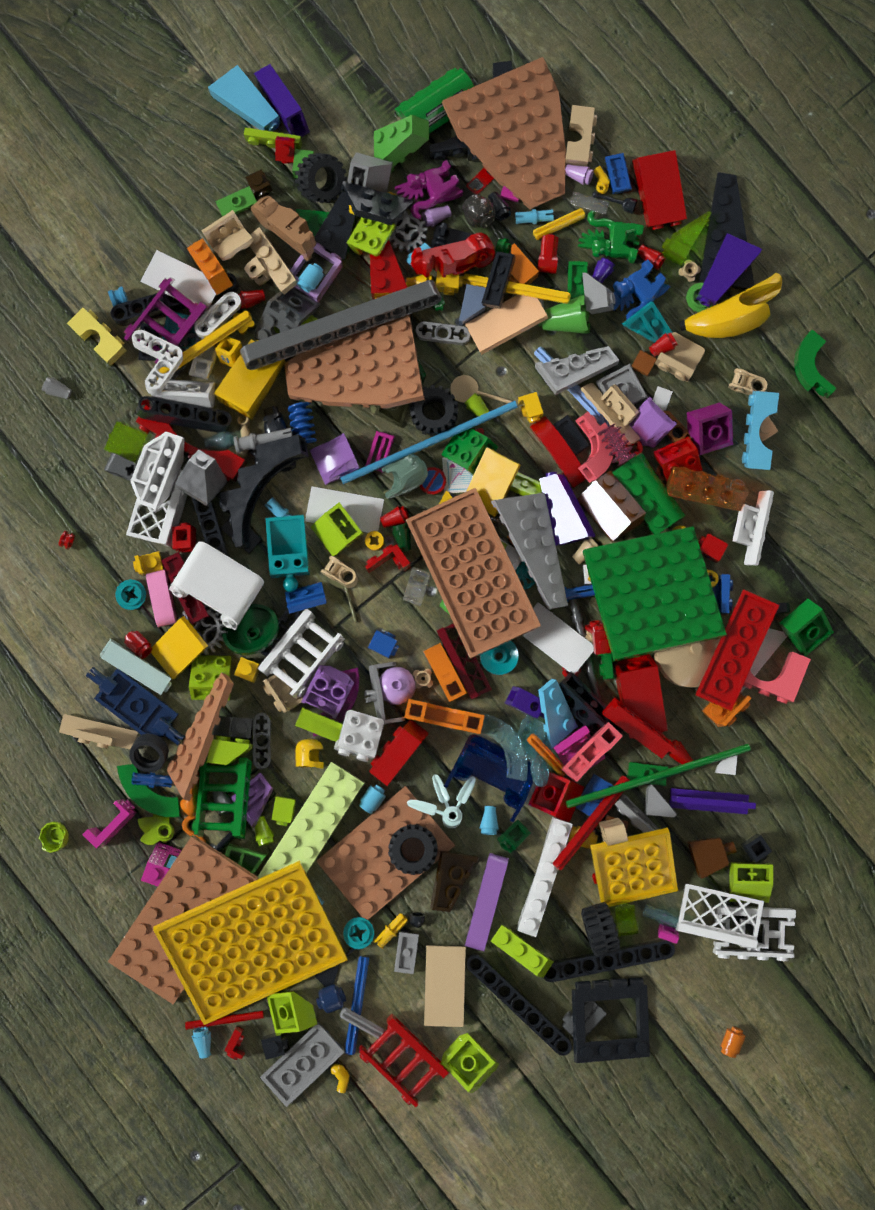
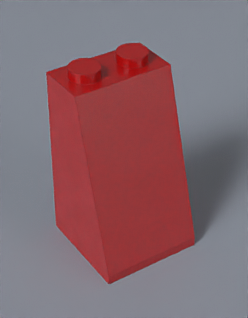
(660, 189)
(641, 689)

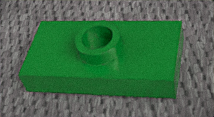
(638, 770)

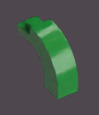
(805, 365)

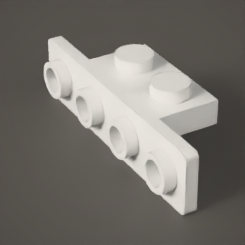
(752, 526)

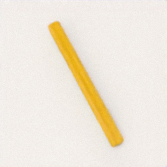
(522, 289)
(212, 339)

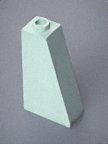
(135, 667)

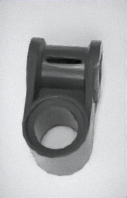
(120, 466)

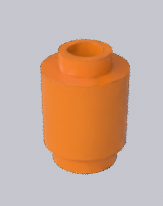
(732, 1042)

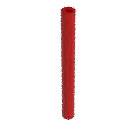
(226, 1020)

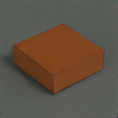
(643, 363)

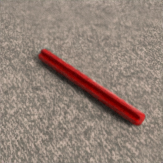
(587, 828)

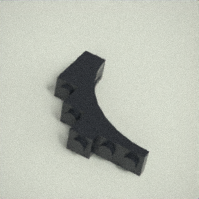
(454, 146)
(253, 479)

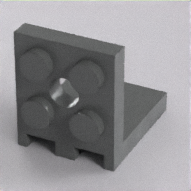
(285, 312)

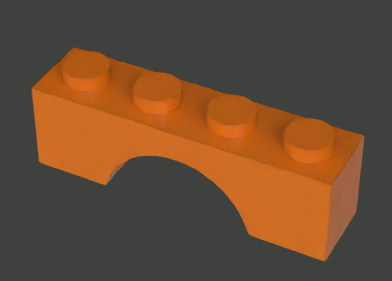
(444, 716)

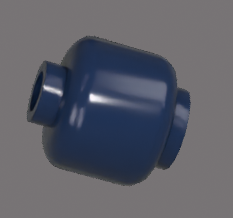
(331, 998)

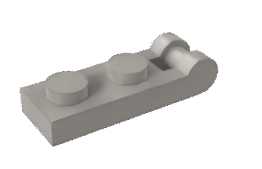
(637, 817)

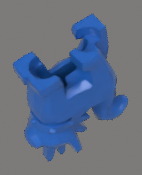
(641, 287)

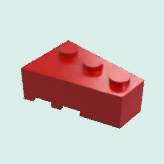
(385, 273)
(398, 751)

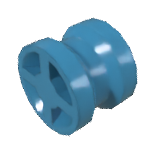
(118, 296)

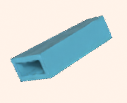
(244, 99)

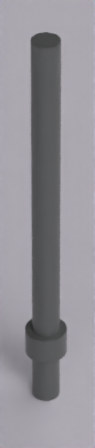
(577, 618)

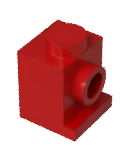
(179, 534)

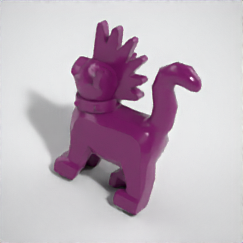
(433, 182)

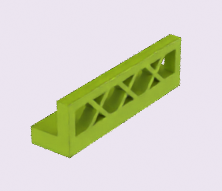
(319, 724)

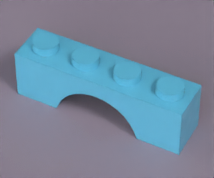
(762, 405)

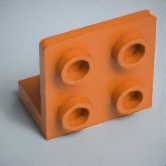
(723, 717)

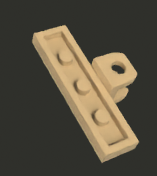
(269, 264)

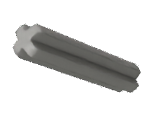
(362, 1023)

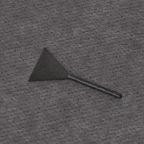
(328, 976)

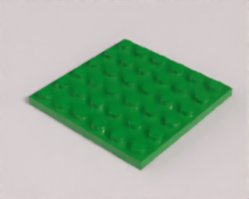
(653, 593)

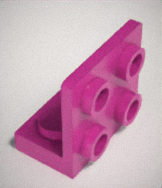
(571, 744)

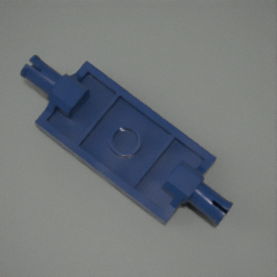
(135, 705)

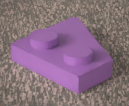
(258, 796)

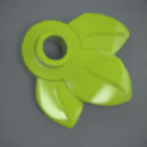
(152, 829)

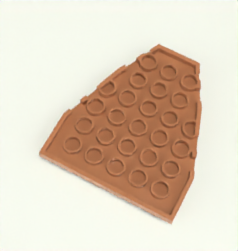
(515, 131)
(360, 369)

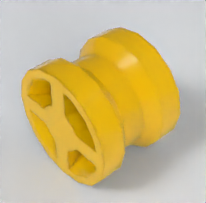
(374, 543)

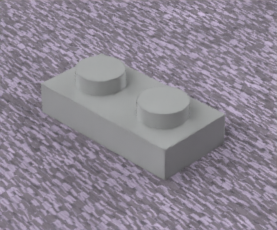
(406, 952)

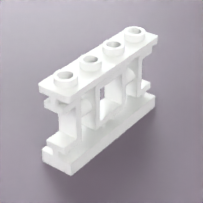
(788, 913)

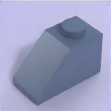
(472, 304)

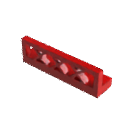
(639, 728)

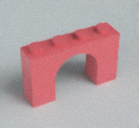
(786, 684)

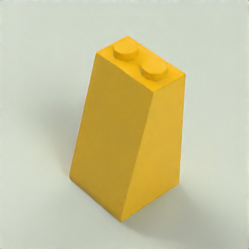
(245, 388)

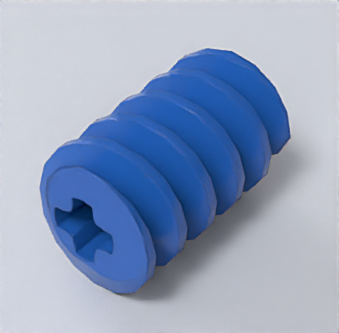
(300, 421)

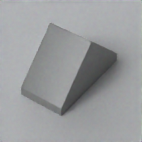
(656, 804)

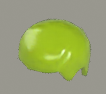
(53, 837)

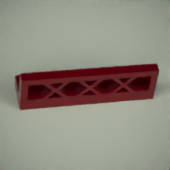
(458, 665)

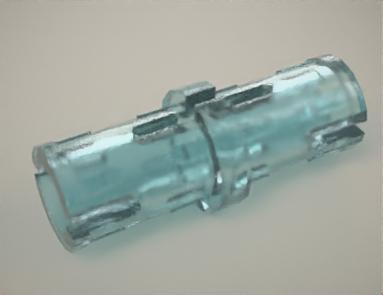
(661, 916)

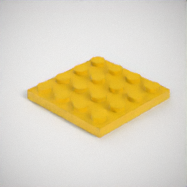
(635, 868)

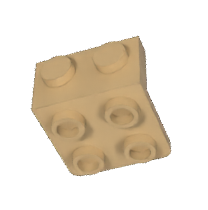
(227, 236)
(682, 360)

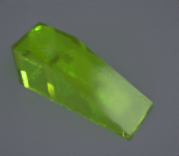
(682, 241)

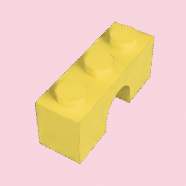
(86, 324)

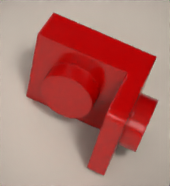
(235, 1040)

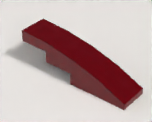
(193, 607)

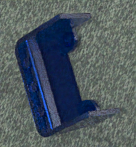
(488, 763)

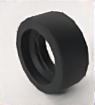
(142, 763)

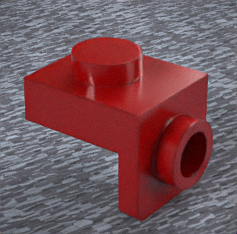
(284, 149)

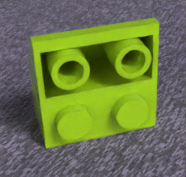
(336, 529)
(227, 752)
(751, 880)

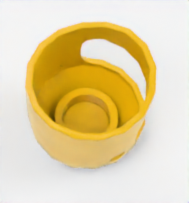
(304, 757)

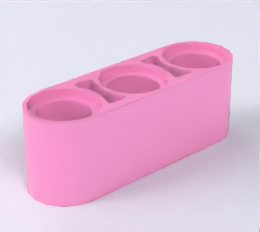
(161, 598)

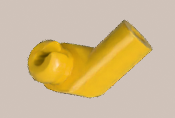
(603, 180)
(342, 1075)

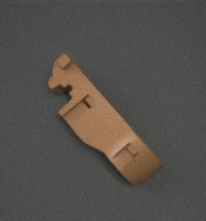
(286, 225)

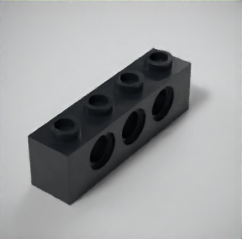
(584, 704)

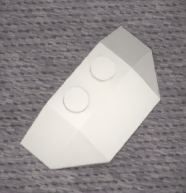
(158, 469)

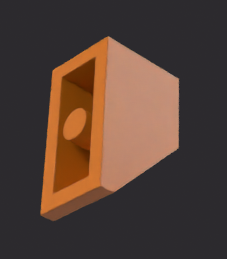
(523, 270)

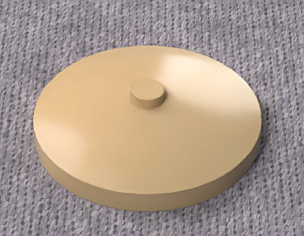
(686, 663)

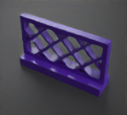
(710, 801)

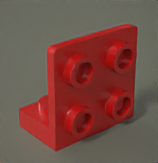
(678, 454)
(389, 552)

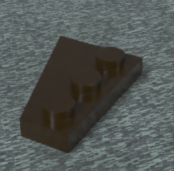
(449, 879)

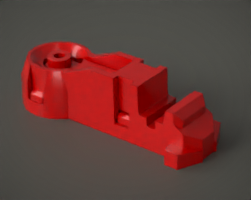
(454, 257)

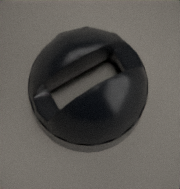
(417, 919)

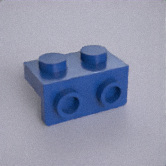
(722, 593)

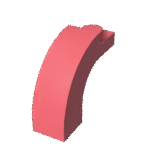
(599, 459)
(591, 751)

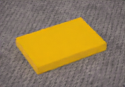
(493, 478)
(178, 647)

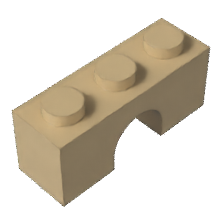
(581, 121)

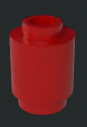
(138, 644)

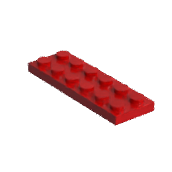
(737, 650)

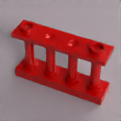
(422, 1054)

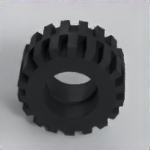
(307, 174)
(435, 426)
(400, 861)
(600, 929)

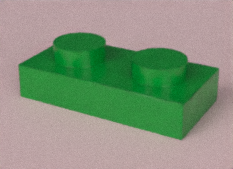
(575, 278)

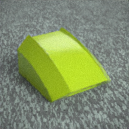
(469, 1062)

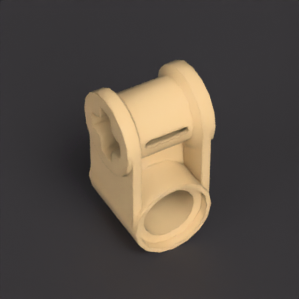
(746, 382)
(338, 570)

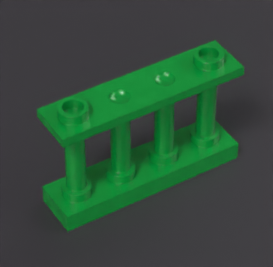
(239, 807)

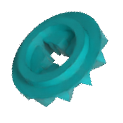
(128, 586)
(350, 929)

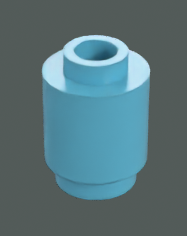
(310, 277)
(372, 798)

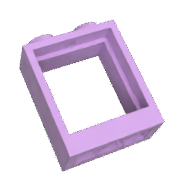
(318, 293)

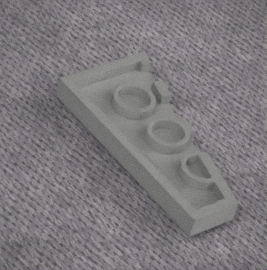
(570, 371)

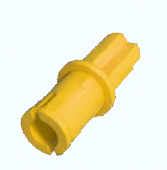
(391, 930)

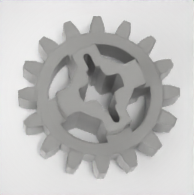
(415, 231)

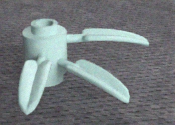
(443, 796)

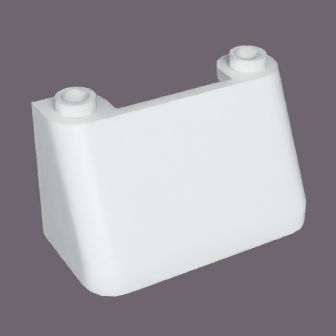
(217, 583)

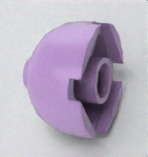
(397, 685)

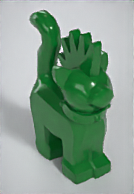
(618, 236)

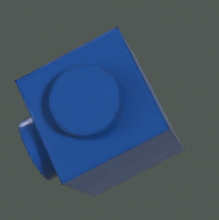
(384, 644)

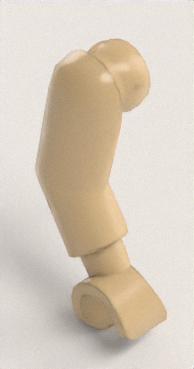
(245, 431)

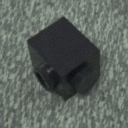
(756, 848)
(274, 1045)

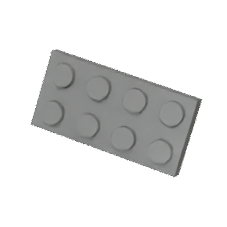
(302, 1064)

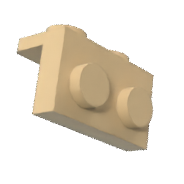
(280, 691)

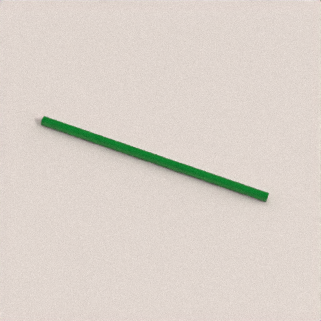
(658, 775)

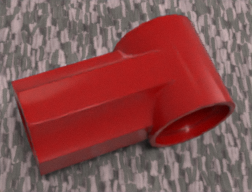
(548, 258)

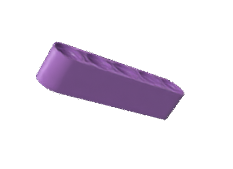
(486, 902)

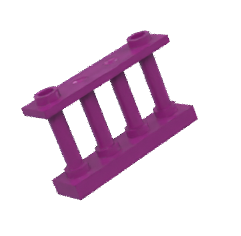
(184, 324)

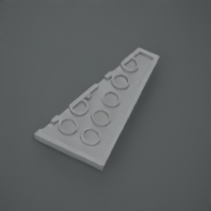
(533, 538)

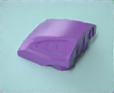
(651, 424)
(334, 459)
(328, 690)

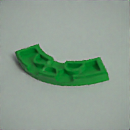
(145, 797)

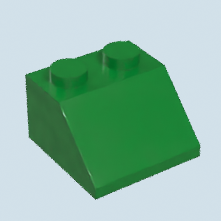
(806, 627)

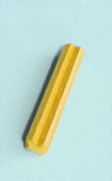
(559, 223)

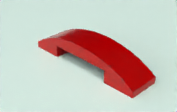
(558, 450)

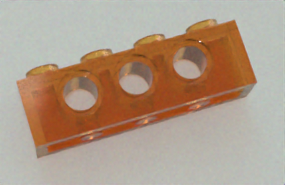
(732, 499)

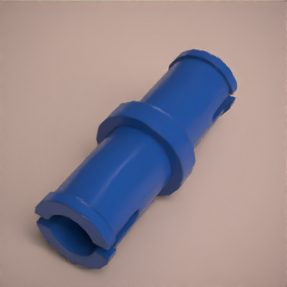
(151, 780)

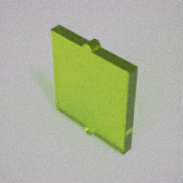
(125, 441)

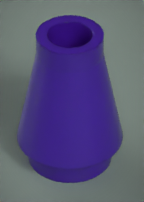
(603, 269)

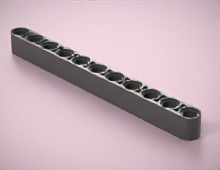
(340, 325)

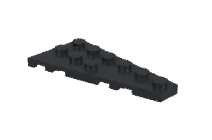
(725, 218)

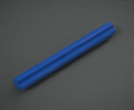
(357, 1003)

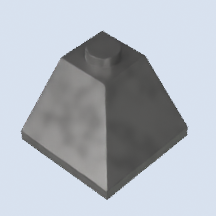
(201, 478)

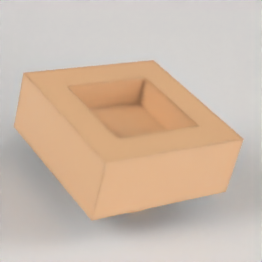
(767, 429)

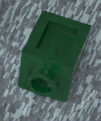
(513, 836)

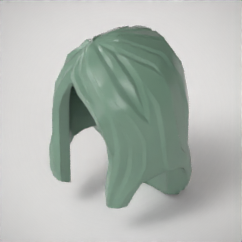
(407, 474)

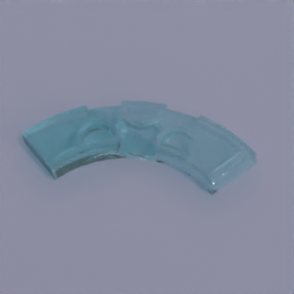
(511, 743)

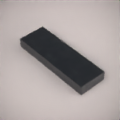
(498, 280)

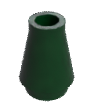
(402, 536)

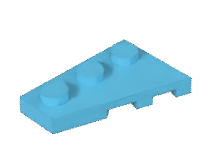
(557, 714)

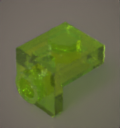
(626, 919)

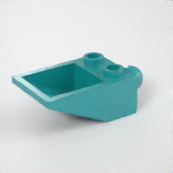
(287, 544)

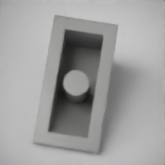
(597, 296)

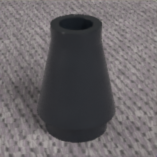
(502, 209)

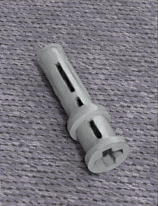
(252, 440)

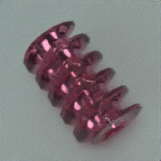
(616, 444)

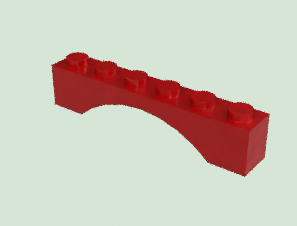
(227, 460)

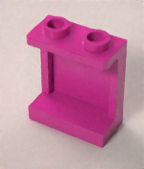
(100, 839)

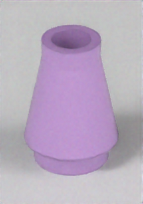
(579, 173)
(435, 215)

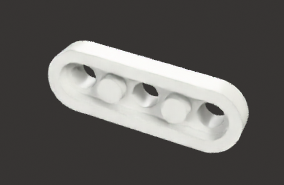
(220, 307)

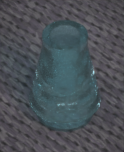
(221, 440)

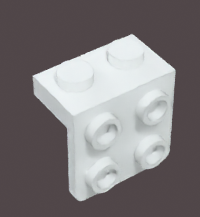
(359, 735)

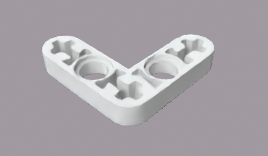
(164, 359)

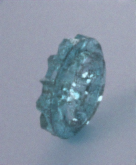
(539, 771)

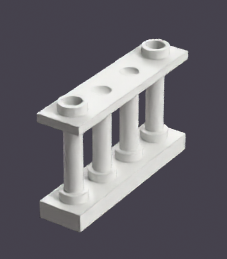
(292, 637)

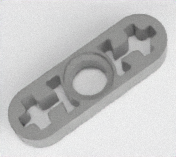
(428, 337)

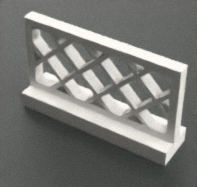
(171, 519)
(717, 933)

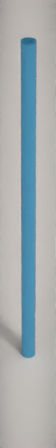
(429, 442)

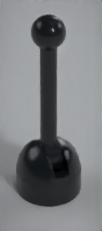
(628, 204)

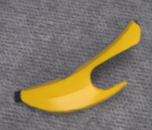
(737, 313)

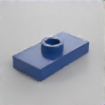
(618, 173)

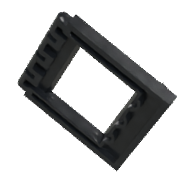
(610, 1049)

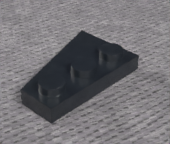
(337, 228)

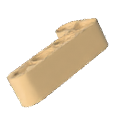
(613, 831)

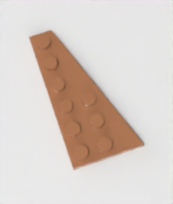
(198, 738)

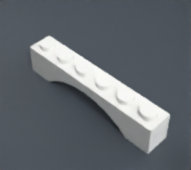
(544, 877)

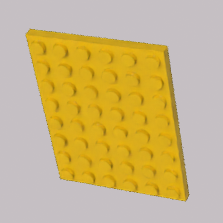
(250, 942)

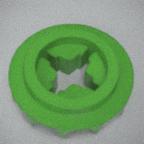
(691, 298)

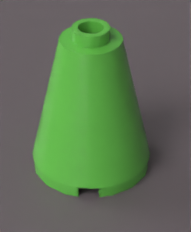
(568, 317)

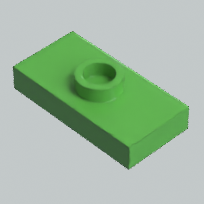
(237, 201)

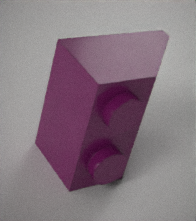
(710, 427)

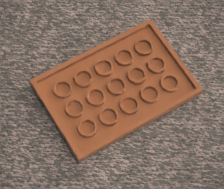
(362, 862)

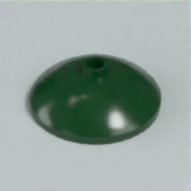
(257, 621)

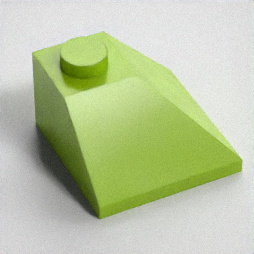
(291, 1012)

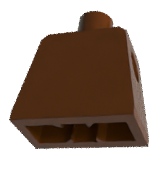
(710, 855)

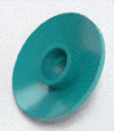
(502, 666)

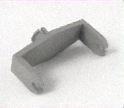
(376, 693)

